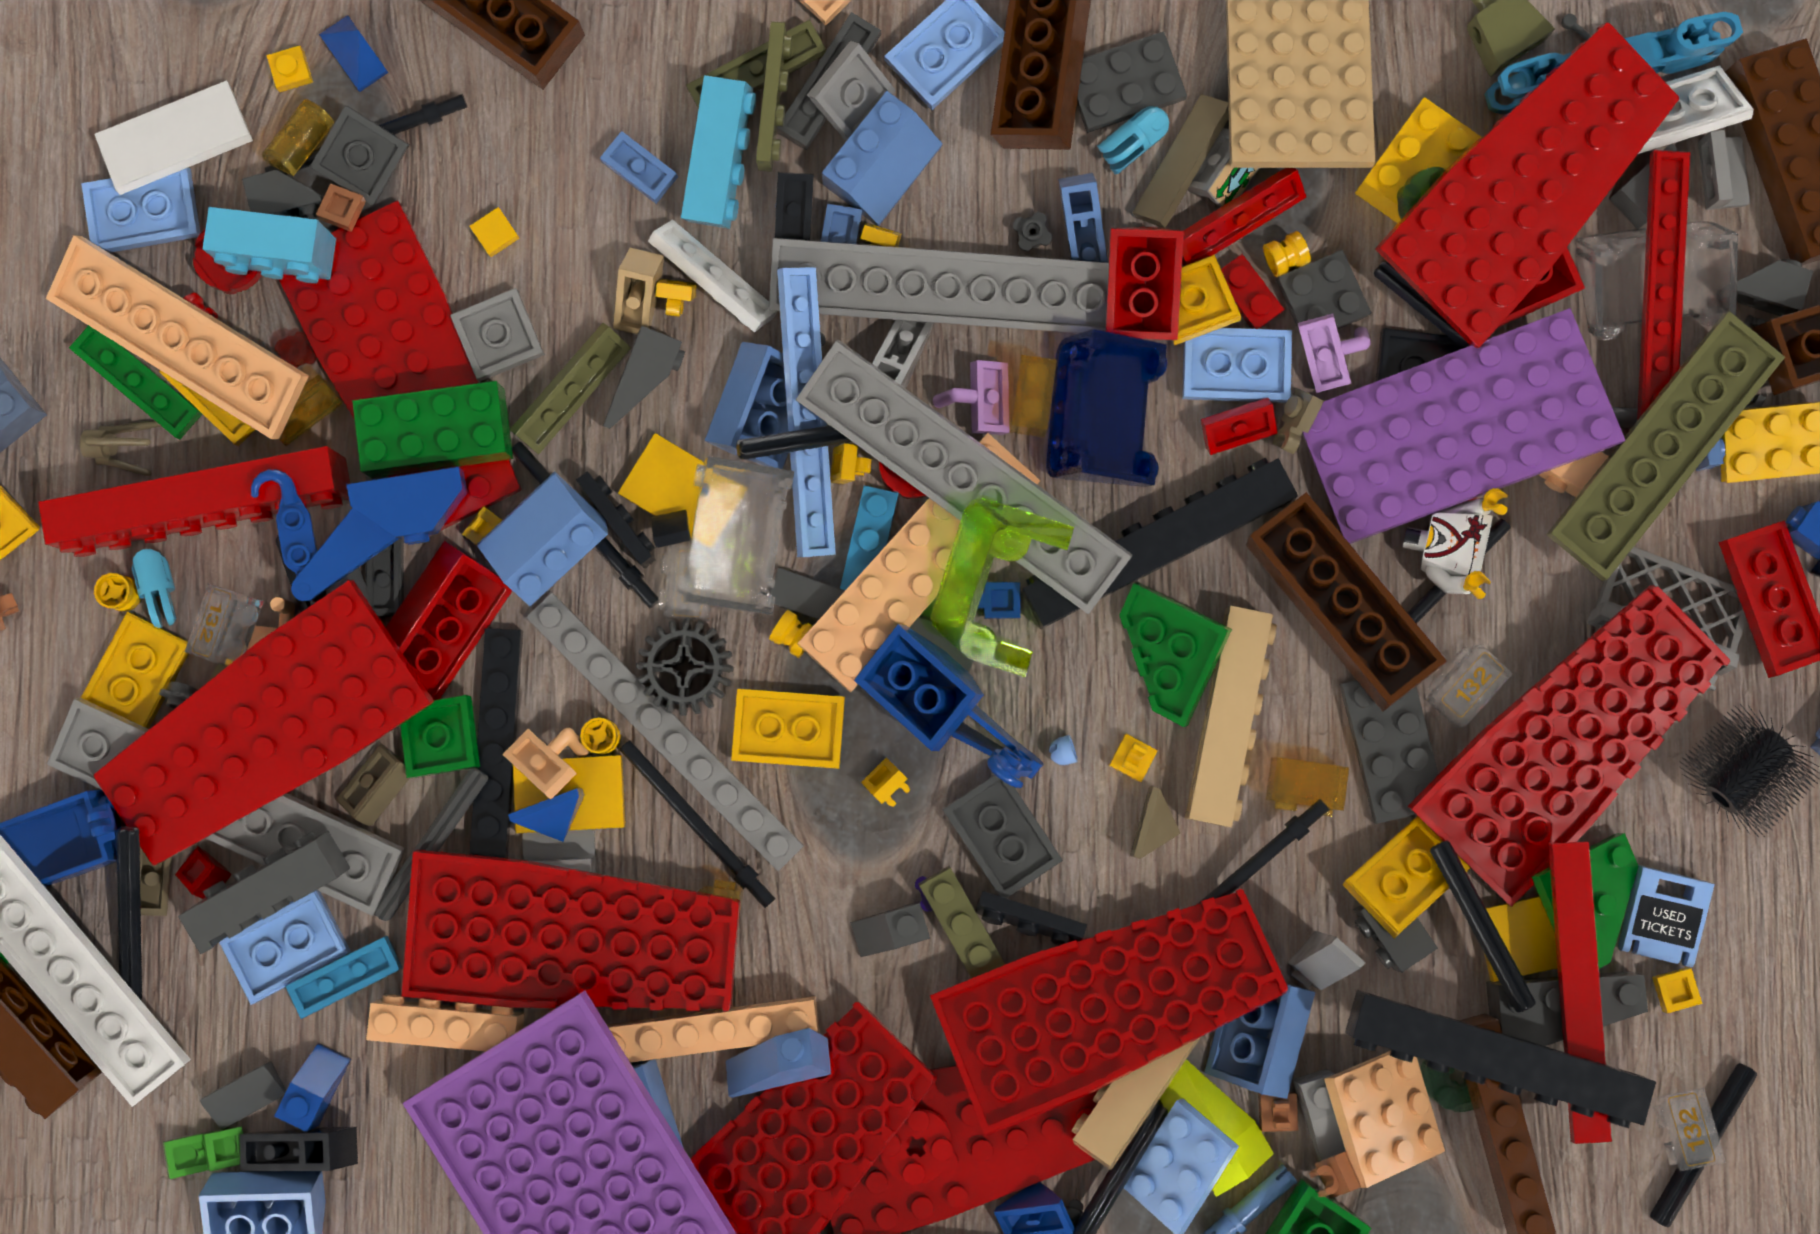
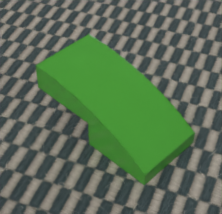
(202, 1152)

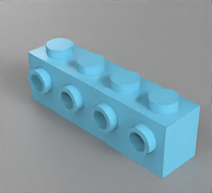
(718, 151)

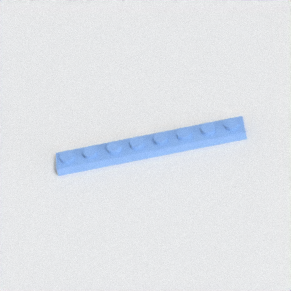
(801, 358)

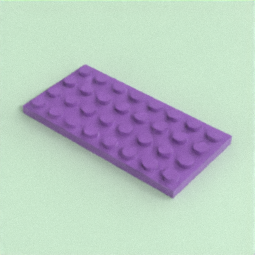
(1461, 427)

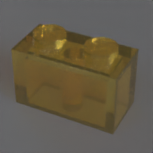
(1033, 396)
(1304, 783)

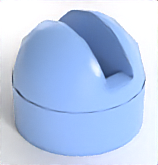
(1063, 751)

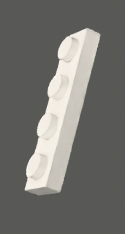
(712, 275)

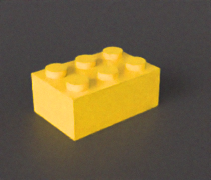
(1423, 142)

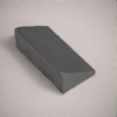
(244, 1095)

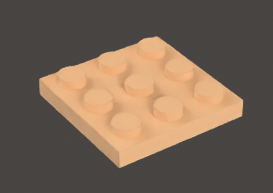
(1384, 1117)

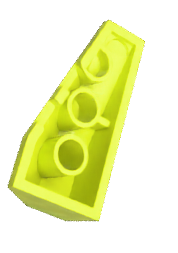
(1225, 1115)

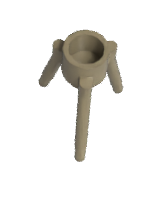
(104, 443)

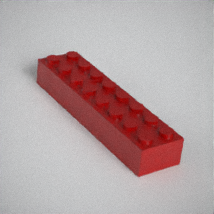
(189, 502)

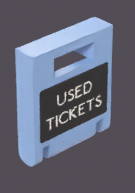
(1664, 923)

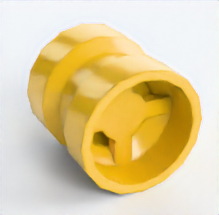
(1288, 253)
(110, 591)
(790, 632)
(595, 733)

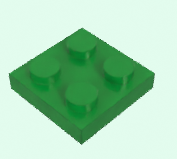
(440, 738)

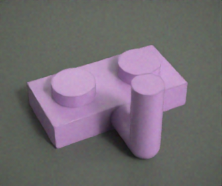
(1327, 353)
(987, 397)

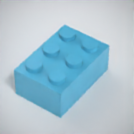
(269, 244)

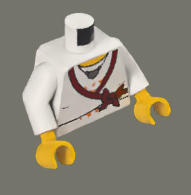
(1457, 544)

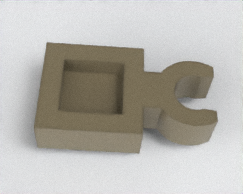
(1298, 417)

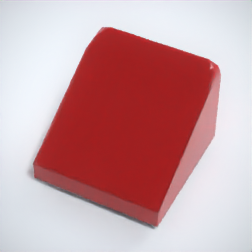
(201, 872)

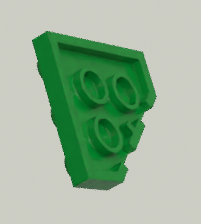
(1172, 650)
(1612, 882)

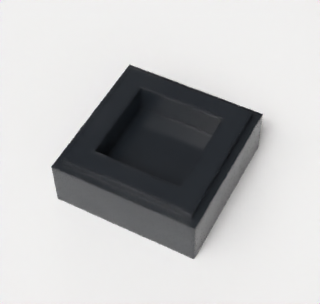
(671, 528)

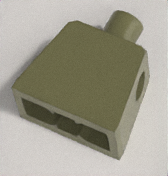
(1506, 31)

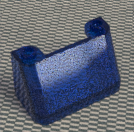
(1102, 408)

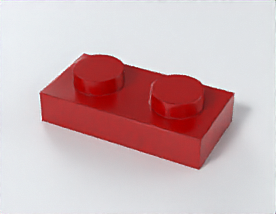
(1250, 293)
(1239, 426)

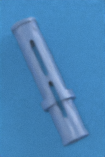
(1254, 1203)

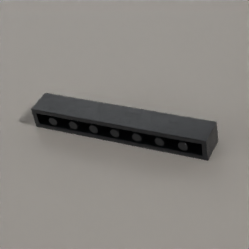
(1180, 532)
(1499, 1057)

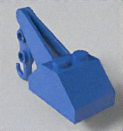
(380, 514)
(933, 698)

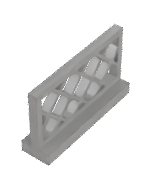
(1606, 610)

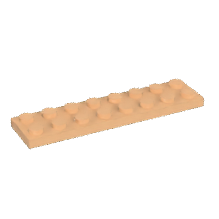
(177, 337)
(890, 589)

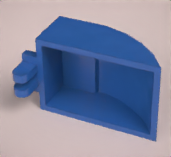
(65, 837)

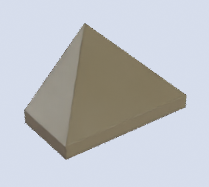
(1155, 825)

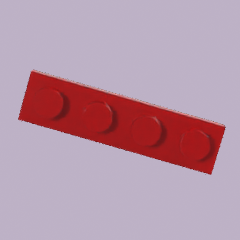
(1242, 215)

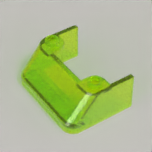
(985, 533)

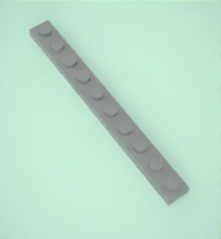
(665, 732)

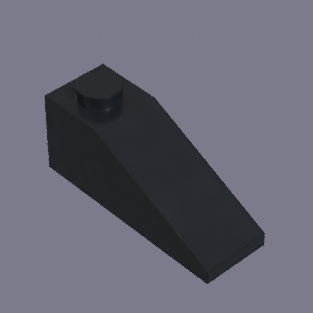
(299, 1150)

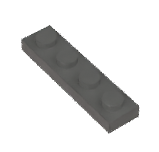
(803, 117)

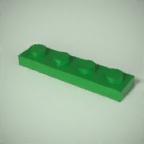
(136, 382)

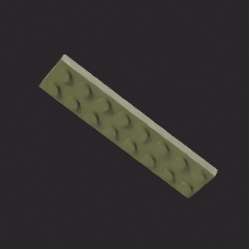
(1665, 446)

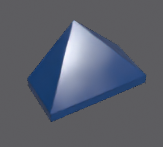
(353, 53)
(551, 816)
(1034, 1212)

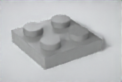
(849, 89)
(497, 334)

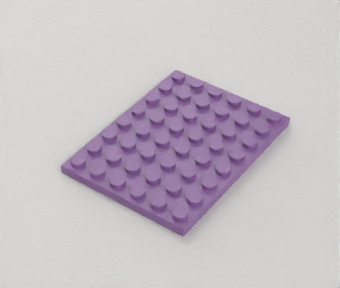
(562, 1137)

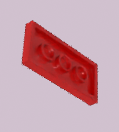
(1774, 597)

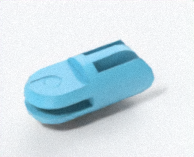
(1134, 138)
(154, 579)

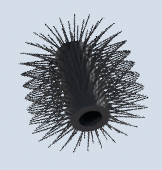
(1750, 770)

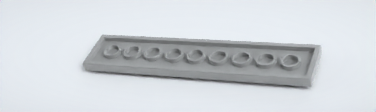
(949, 285)
(955, 468)
(96, 736)

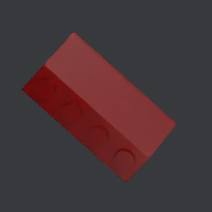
(446, 616)

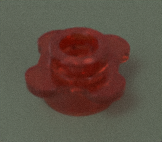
(298, 341)

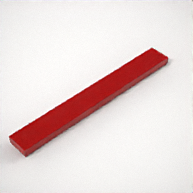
(1663, 273)
(1578, 971)

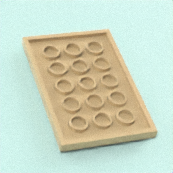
(1300, 84)

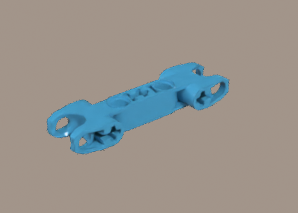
(1664, 51)

